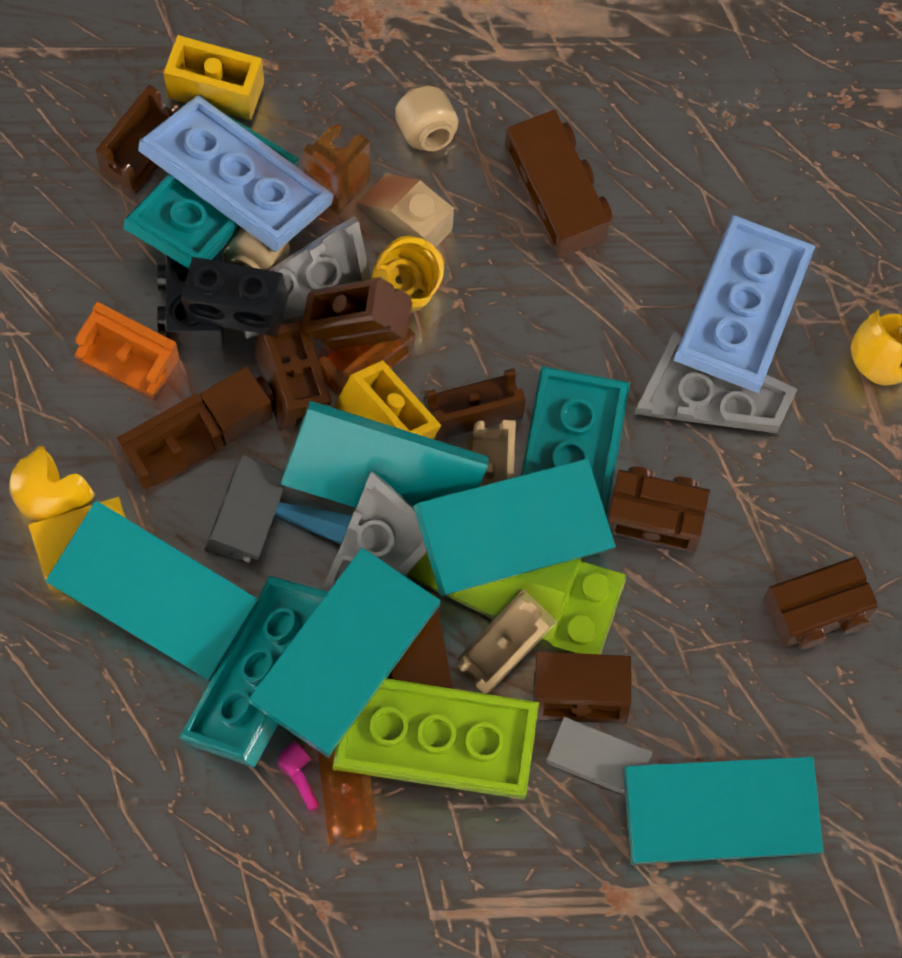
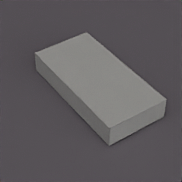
(594, 755)

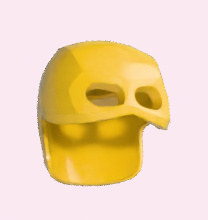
(416, 264)
(878, 348)
(41, 493)

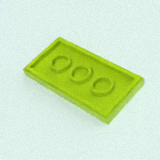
(443, 739)

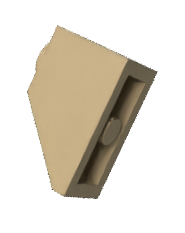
(408, 208)

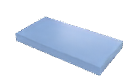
(236, 173)
(744, 304)

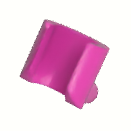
(291, 761)

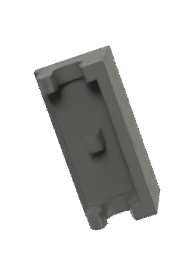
(246, 510)

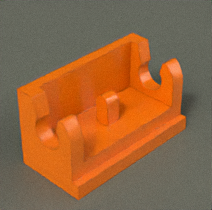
(126, 350)

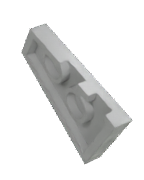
(326, 262)
(697, 397)
(384, 527)

